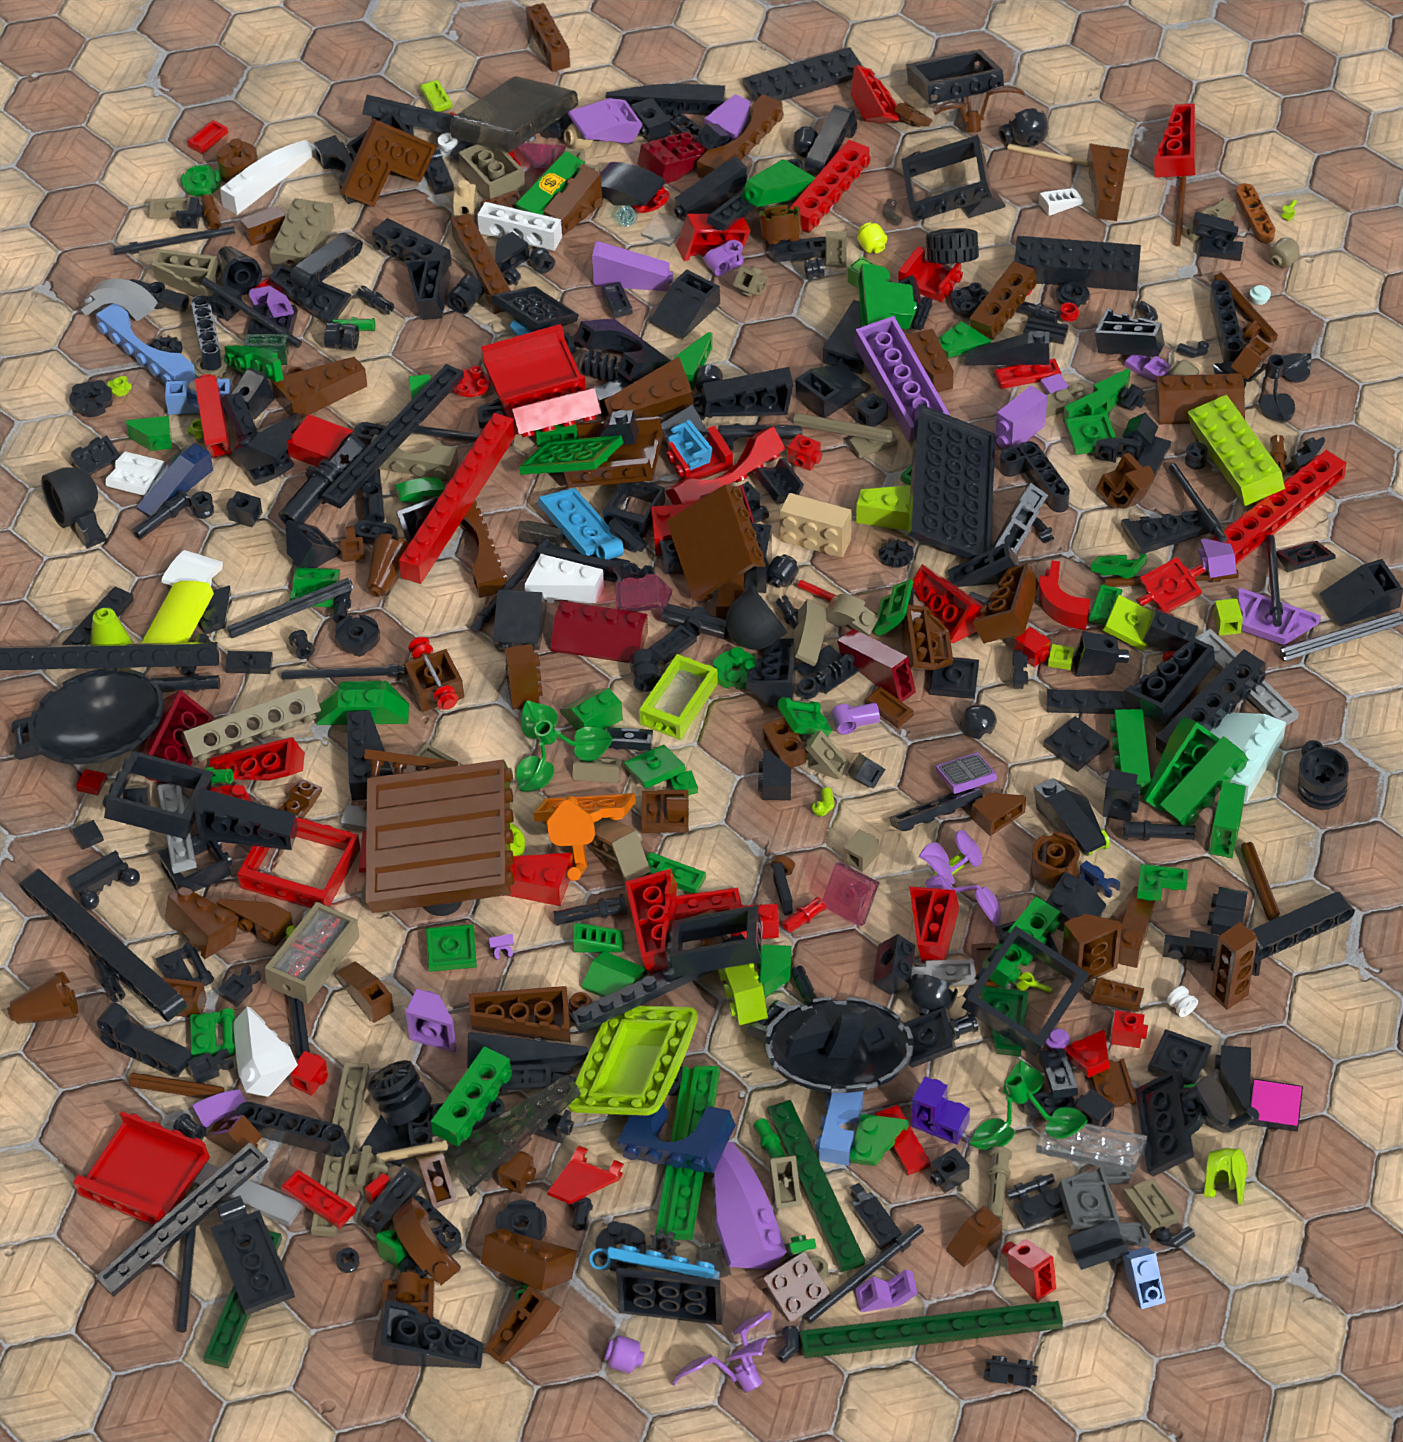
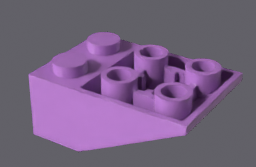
(607, 121)

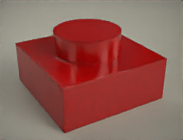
(375, 1188)

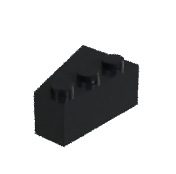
(1128, 336)

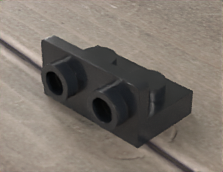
(94, 456)

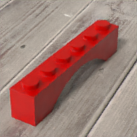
(758, 449)

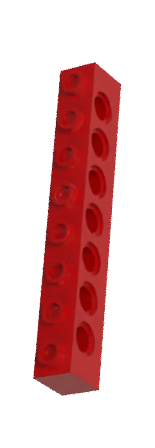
(1283, 506)

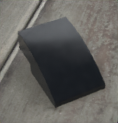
(629, 184)

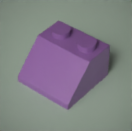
(430, 1021)

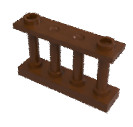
(400, 763)

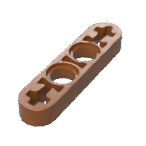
(1259, 212)

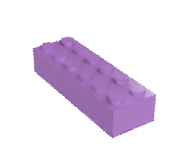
(897, 372)

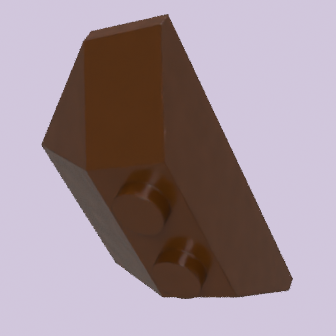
(925, 640)

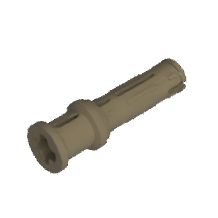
(998, 1174)

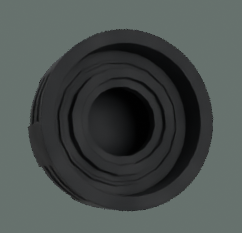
(69, 494)
(753, 622)

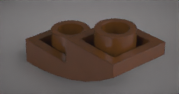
(302, 798)

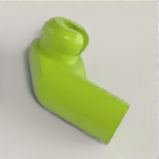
(826, 805)

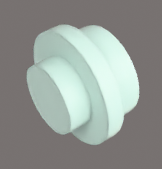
(1260, 294)

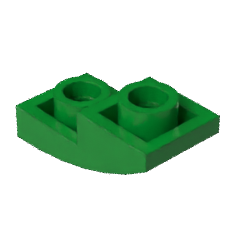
(414, 489)

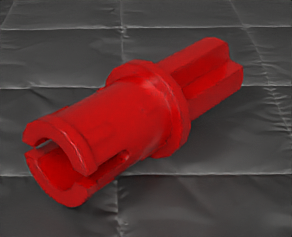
(803, 915)

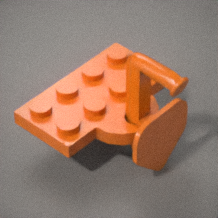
(572, 821)

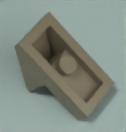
(826, 756)

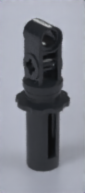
(320, 479)

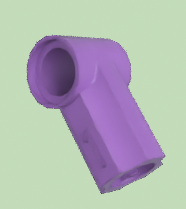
(849, 718)

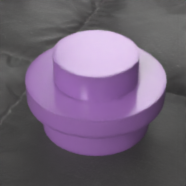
(1058, 1039)

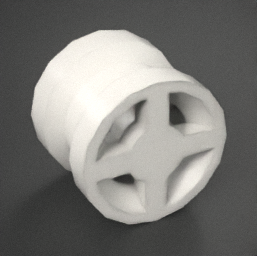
(447, 144)
(1182, 1001)

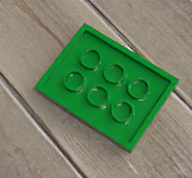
(571, 455)

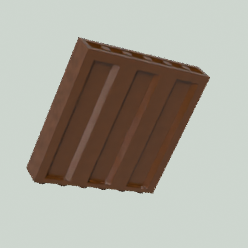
(439, 836)

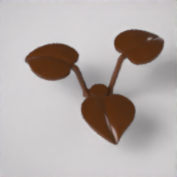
(971, 117)

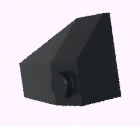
(1023, 349)
(267, 443)
(774, 673)
(415, 1340)

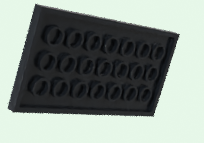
(951, 483)

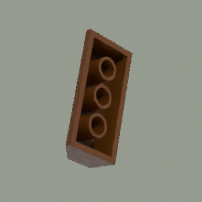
(1183, 393)

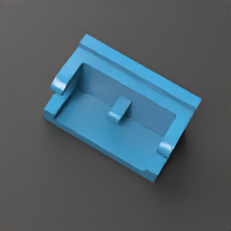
(691, 445)

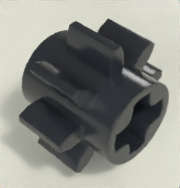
(1132, 396)
(668, 1240)

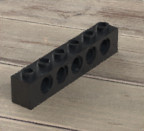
(1236, 678)

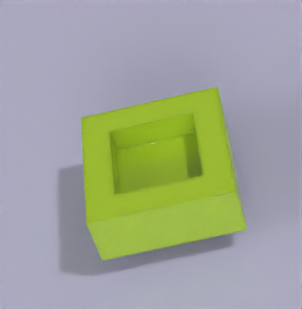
(1061, 657)

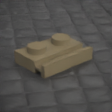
(1151, 1205)

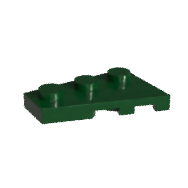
(1013, 1005)

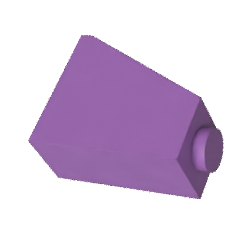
(732, 116)

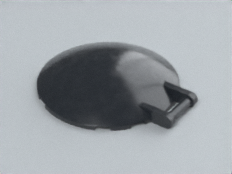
(91, 718)
(834, 1075)

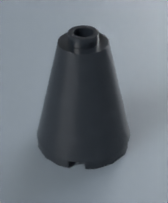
(238, 269)

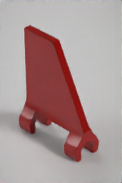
(582, 1178)

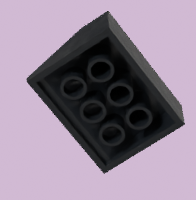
(671, 1296)

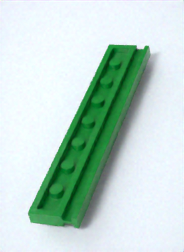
(683, 1185)

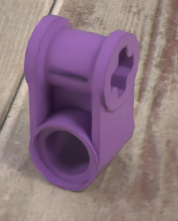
(723, 259)

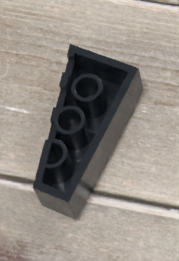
(748, 395)

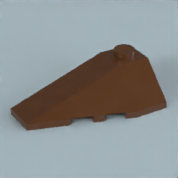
(1135, 920)

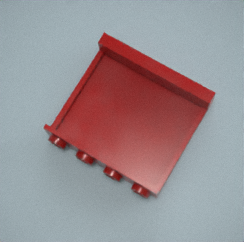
(532, 368)
(144, 1170)

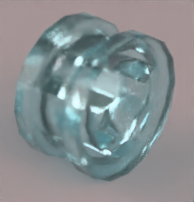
(623, 212)

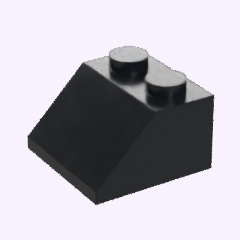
(1169, 630)
(1074, 898)

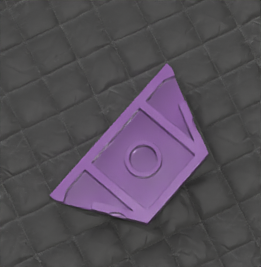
(1259, 621)

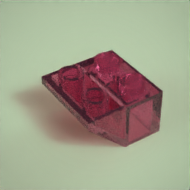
(642, 594)

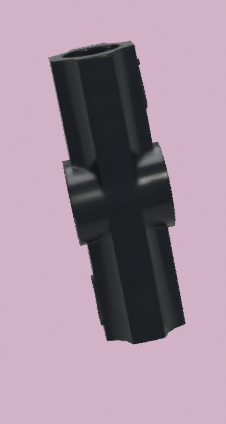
(165, 297)
(373, 498)
(695, 620)

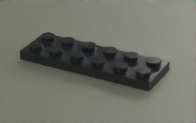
(803, 76)

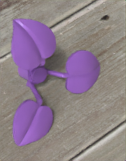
(939, 860)
(745, 1371)

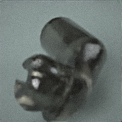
(889, 212)

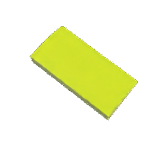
(179, 613)

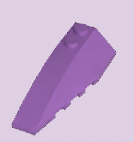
(744, 1214)

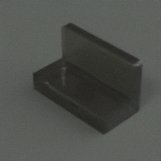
(534, 532)

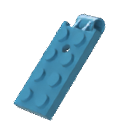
(581, 524)
(654, 1261)

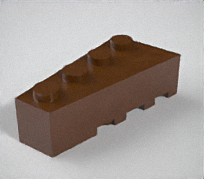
(319, 386)

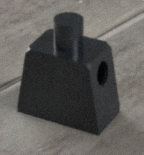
(255, 392)
(1097, 655)

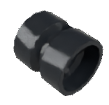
(465, 294)
(334, 336)
(645, 669)

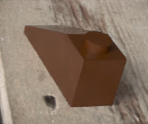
(1251, 358)
(522, 1324)

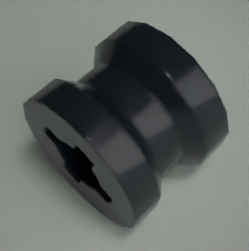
(542, 260)
(814, 268)
(1196, 455)
(202, 505)

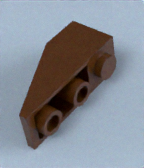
(260, 918)
(366, 990)

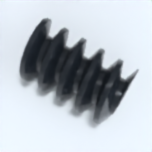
(600, 367)

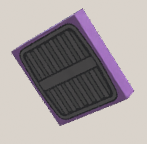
(966, 773)

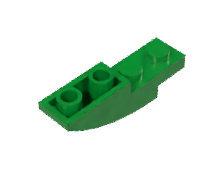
(259, 359)
(1102, 400)

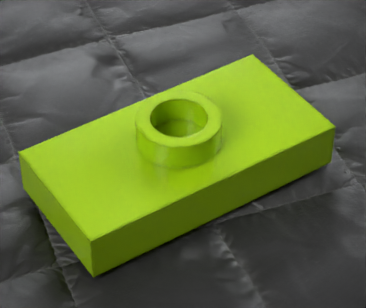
(436, 96)

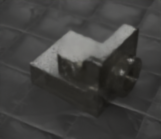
(716, 1257)

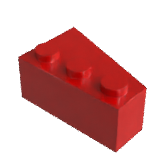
(701, 237)
(934, 920)

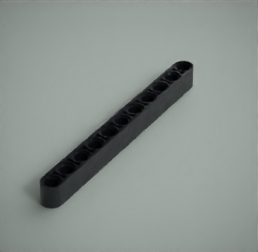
(103, 945)

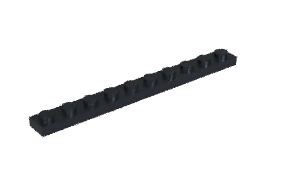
(392, 436)
(109, 656)

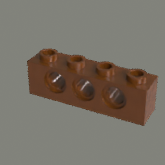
(548, 37)
(1003, 300)
(1233, 965)

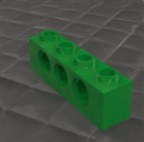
(1038, 915)
(487, 1064)

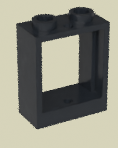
(640, 524)
(203, 877)

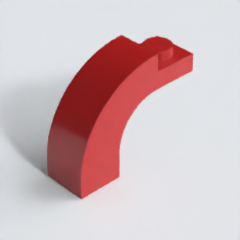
(1060, 606)

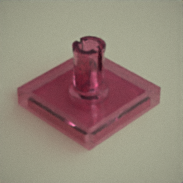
(850, 893)

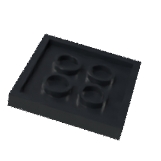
(534, 308)

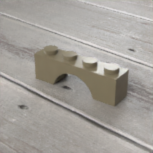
(436, 462)

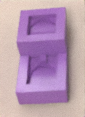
(1147, 367)
(218, 1107)

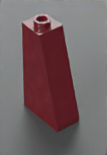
(879, 663)

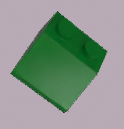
(597, 709)

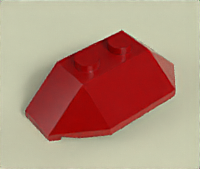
(872, 97)

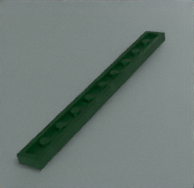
(931, 1329)

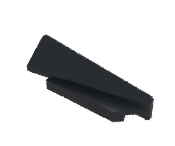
(528, 1052)

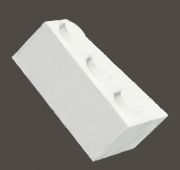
(565, 580)

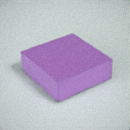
(1053, 383)

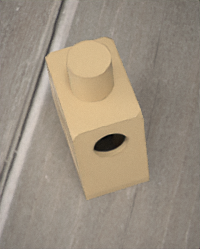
(465, 196)

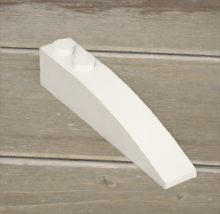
(264, 175)

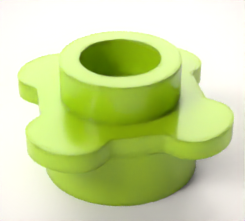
(119, 386)
(196, 429)

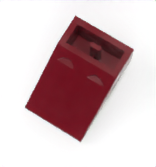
(671, 156)

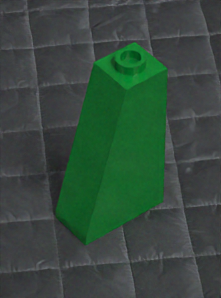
(776, 184)

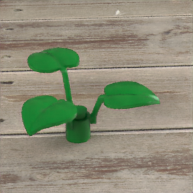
(539, 722)
(1018, 1088)

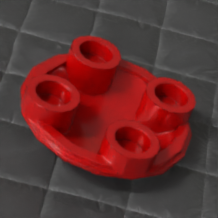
(656, 202)
(474, 383)

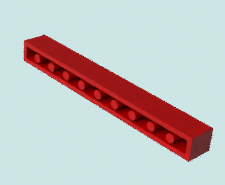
(457, 498)

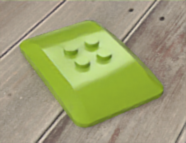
(634, 1061)

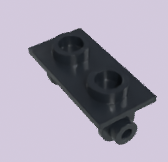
(1021, 1371)

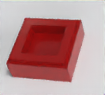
(91, 782)

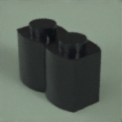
(1229, 909)

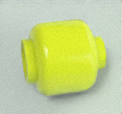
(872, 238)

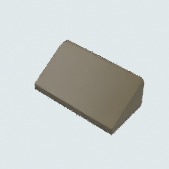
(597, 770)

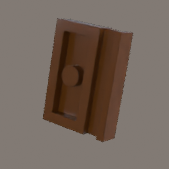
(1115, 1084)

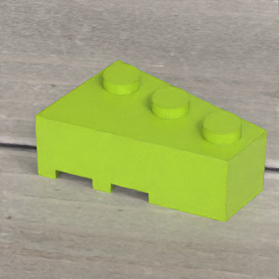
(884, 507)
(745, 992)

